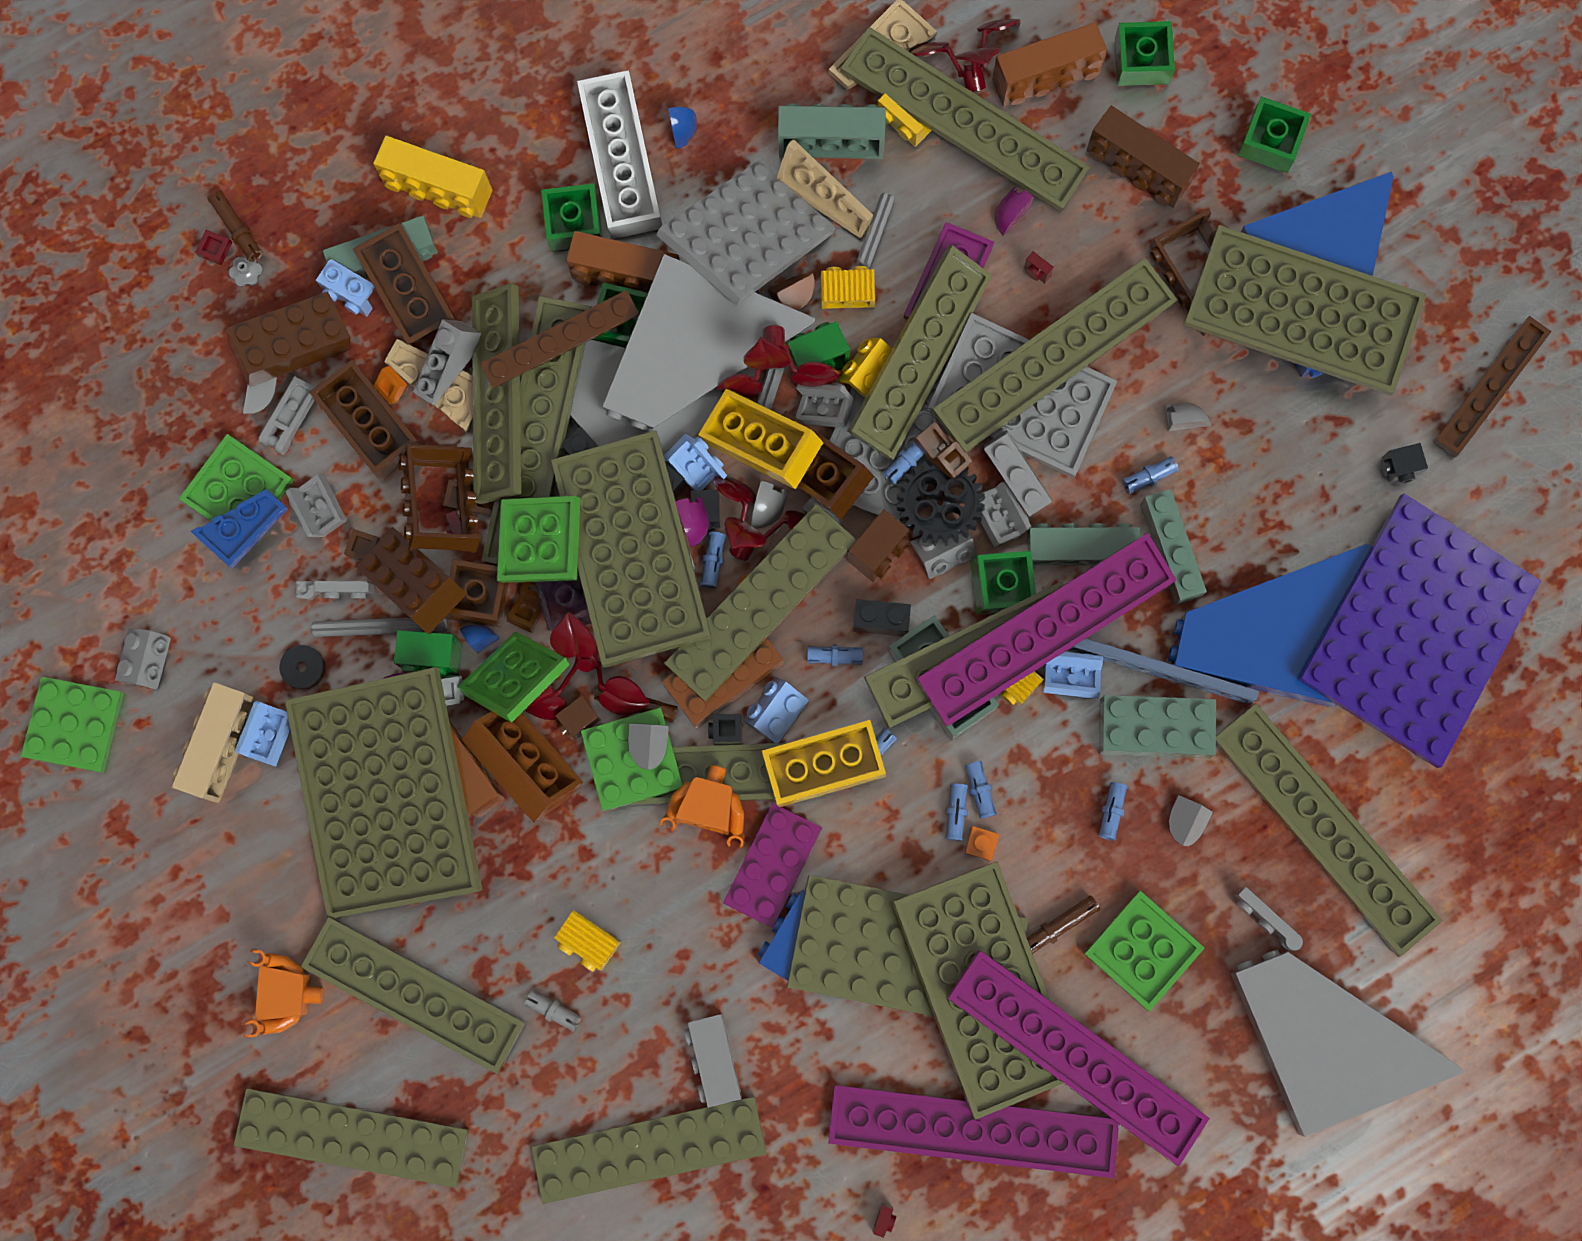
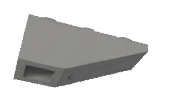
(446, 359)

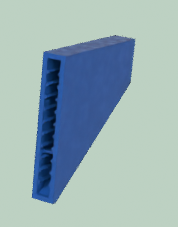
(1334, 228)
(1267, 630)

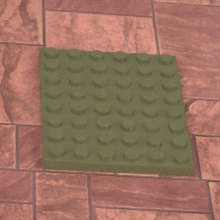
(383, 794)

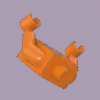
(708, 806)
(281, 994)

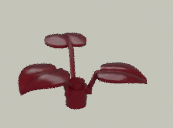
(973, 71)
(773, 353)
(742, 536)
(574, 639)

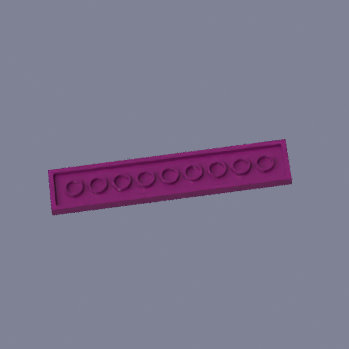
(1045, 630)
(1078, 1058)
(947, 1130)

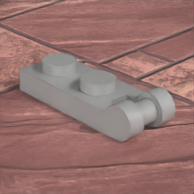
(288, 415)
(1269, 921)

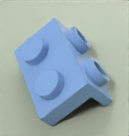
(346, 287)
(694, 463)
(1074, 675)
(776, 709)
(264, 734)

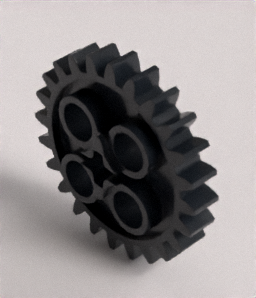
(937, 525)

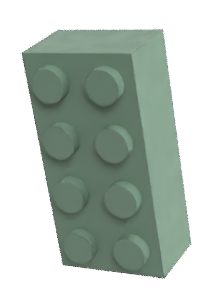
(833, 130)
(921, 637)
(1157, 726)

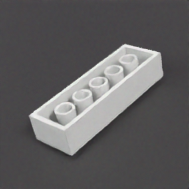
(619, 154)

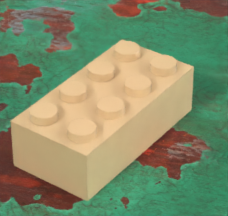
(211, 751)

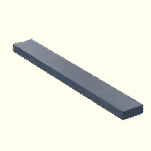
(1167, 671)

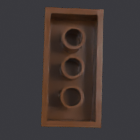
(1141, 157)
(404, 283)
(288, 339)
(364, 419)
(833, 477)
(411, 580)

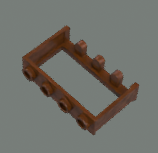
(1160, 256)
(439, 457)

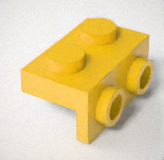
(902, 122)
(866, 365)

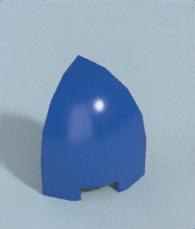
(683, 125)
(479, 637)

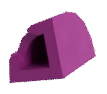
(1012, 209)
(694, 519)

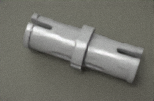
(552, 1010)

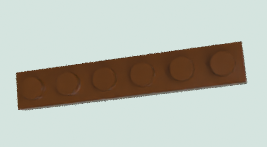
(559, 339)
(1492, 386)

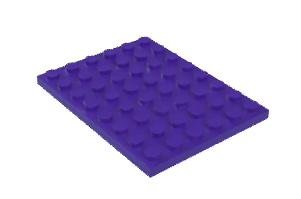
(1420, 630)

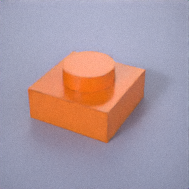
(390, 385)
(982, 843)

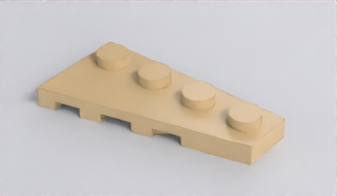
(897, 24)
(822, 190)
(458, 398)

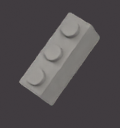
(1017, 472)
(713, 1061)

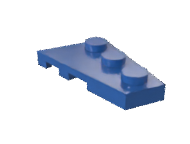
(240, 529)

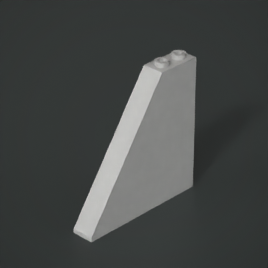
(688, 344)
(594, 381)
(1330, 1047)

